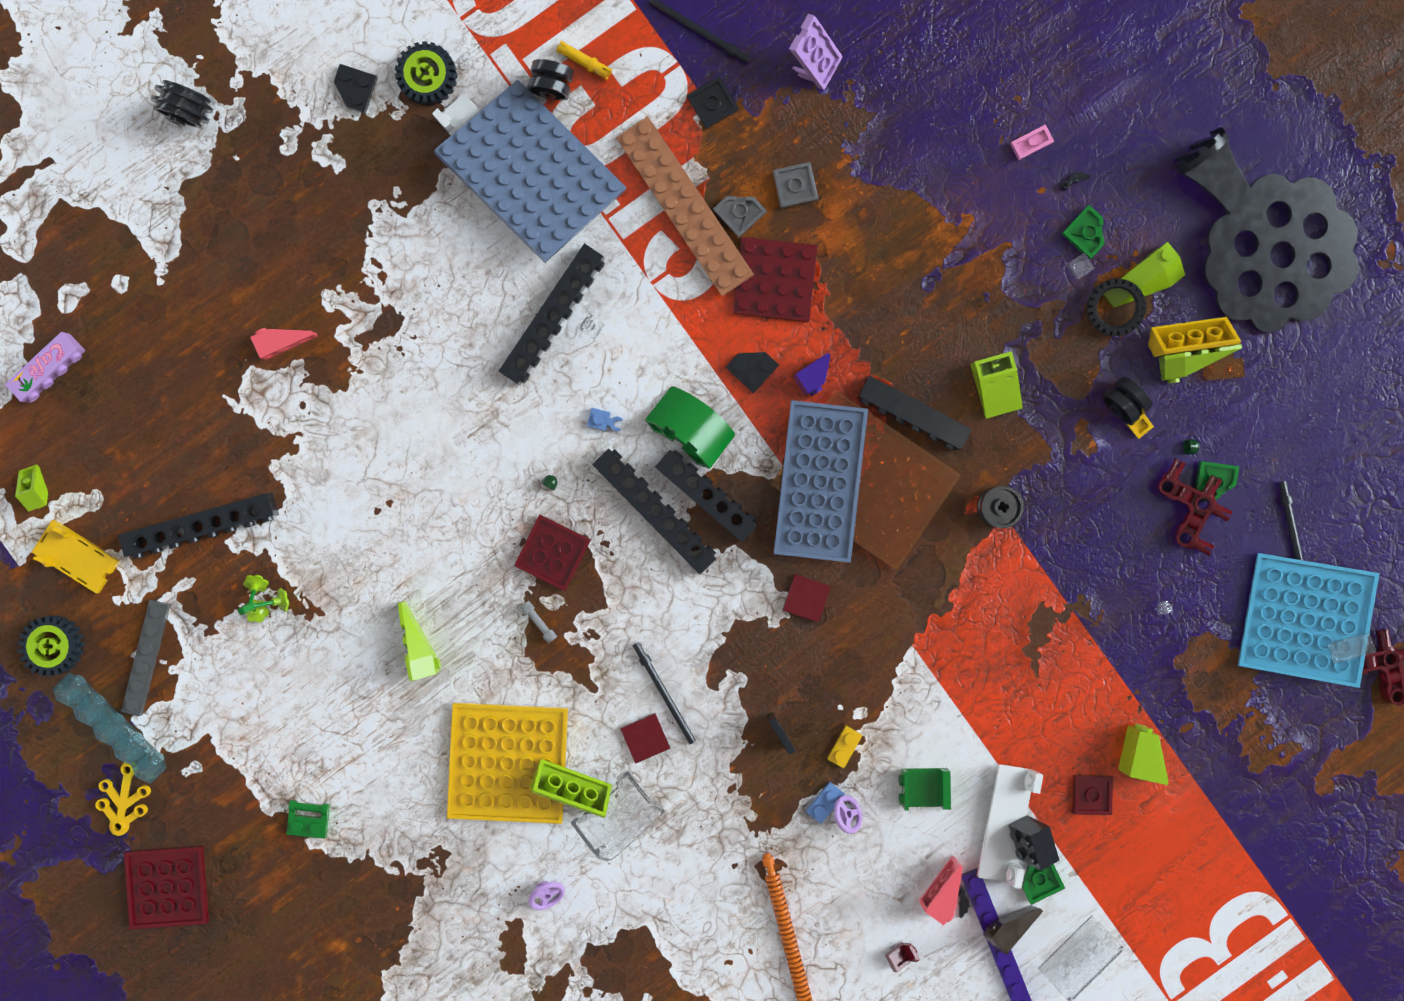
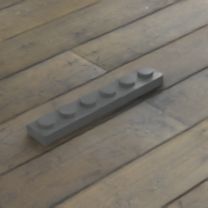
(145, 657)

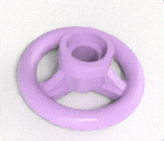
(844, 815)
(545, 891)

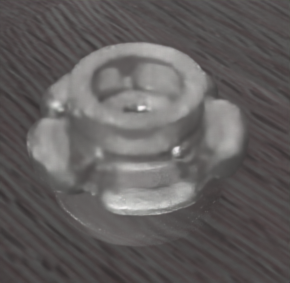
(1164, 607)

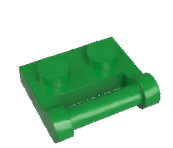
(308, 825)

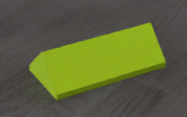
(571, 788)

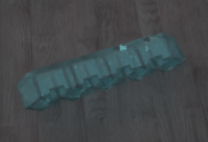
(110, 727)

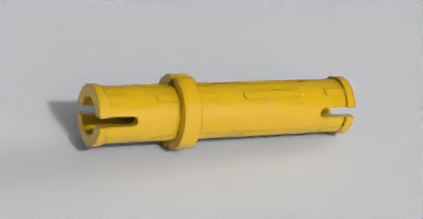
(584, 60)

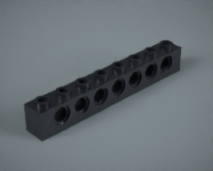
(585, 256)
(604, 464)
(131, 541)

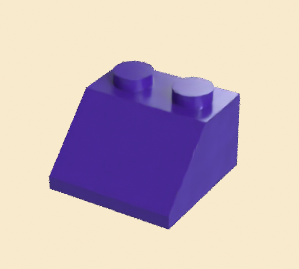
(813, 376)

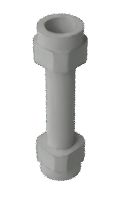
(528, 608)

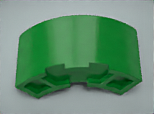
(692, 424)

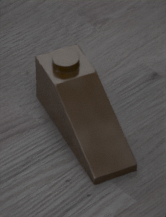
(1009, 929)

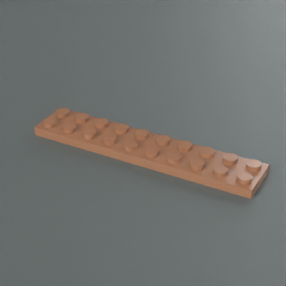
(685, 206)

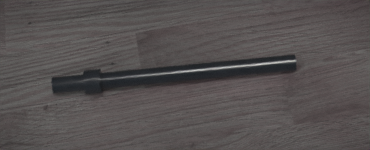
(732, 50)
(1286, 501)
(645, 661)

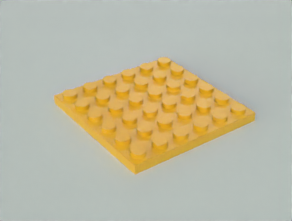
(496, 759)

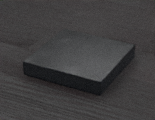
(712, 103)
(781, 733)

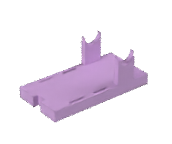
(815, 53)

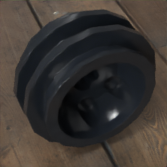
(181, 104)

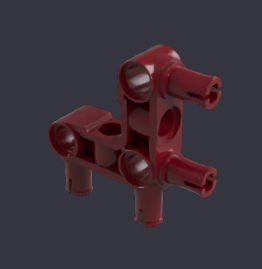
(1195, 516)
(1390, 672)

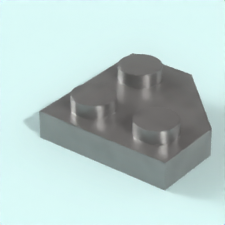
(739, 213)

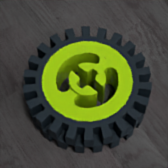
(414, 61)
(35, 647)

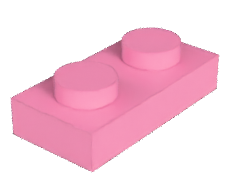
(1031, 142)

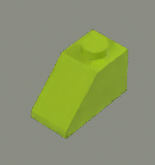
(31, 488)

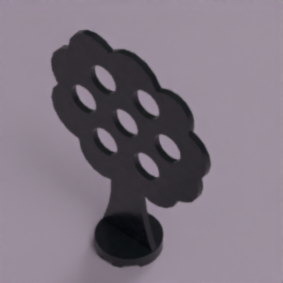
(1215, 170)

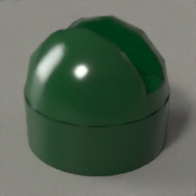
(1190, 446)
(550, 481)

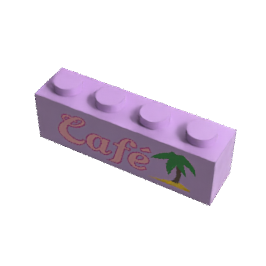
(45, 367)

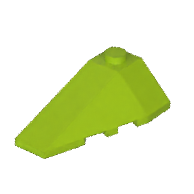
(1151, 275)
(1184, 364)
(421, 658)

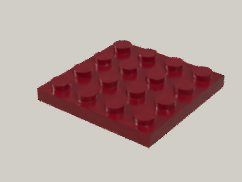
(780, 280)
(166, 887)

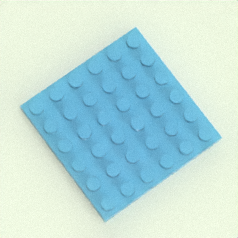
(1301, 610)

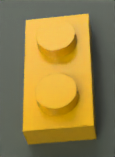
(844, 746)

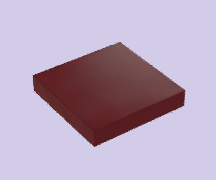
(806, 598)
(645, 738)
(1092, 794)

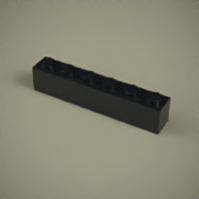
(914, 413)

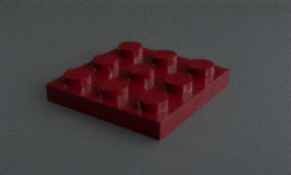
(552, 552)

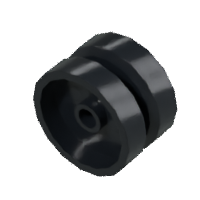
(550, 79)
(1127, 400)
(1011, 508)

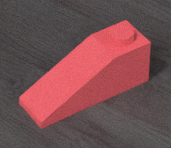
(274, 341)

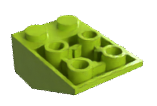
(997, 384)

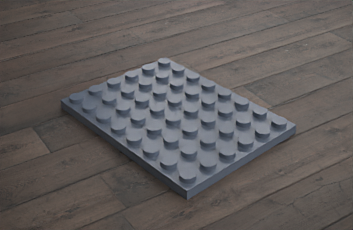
(530, 170)

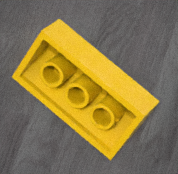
(1192, 336)

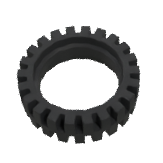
(1133, 323)

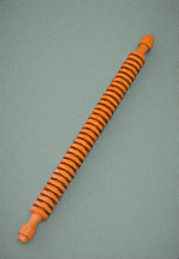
(786, 930)

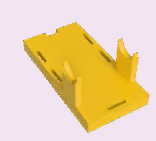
(66, 552)

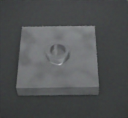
(795, 185)

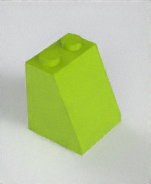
(1143, 755)

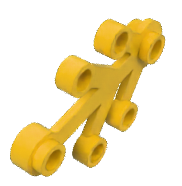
(122, 802)

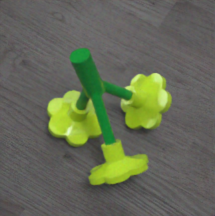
(257, 610)

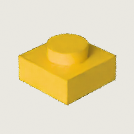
(1141, 427)

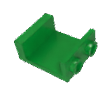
(925, 788)

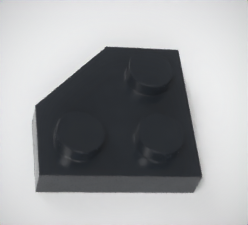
(355, 87)
(752, 368)

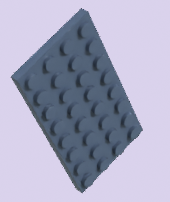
(820, 481)

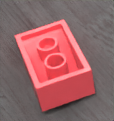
(942, 895)

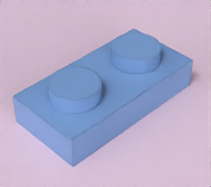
(824, 802)

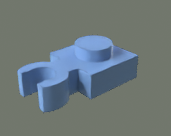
(600, 420)

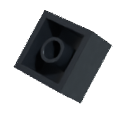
(1034, 842)

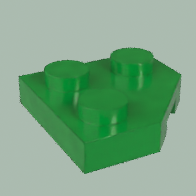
(1086, 232)
(1226, 473)
(1041, 884)

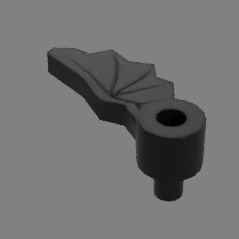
(1073, 178)
(963, 903)

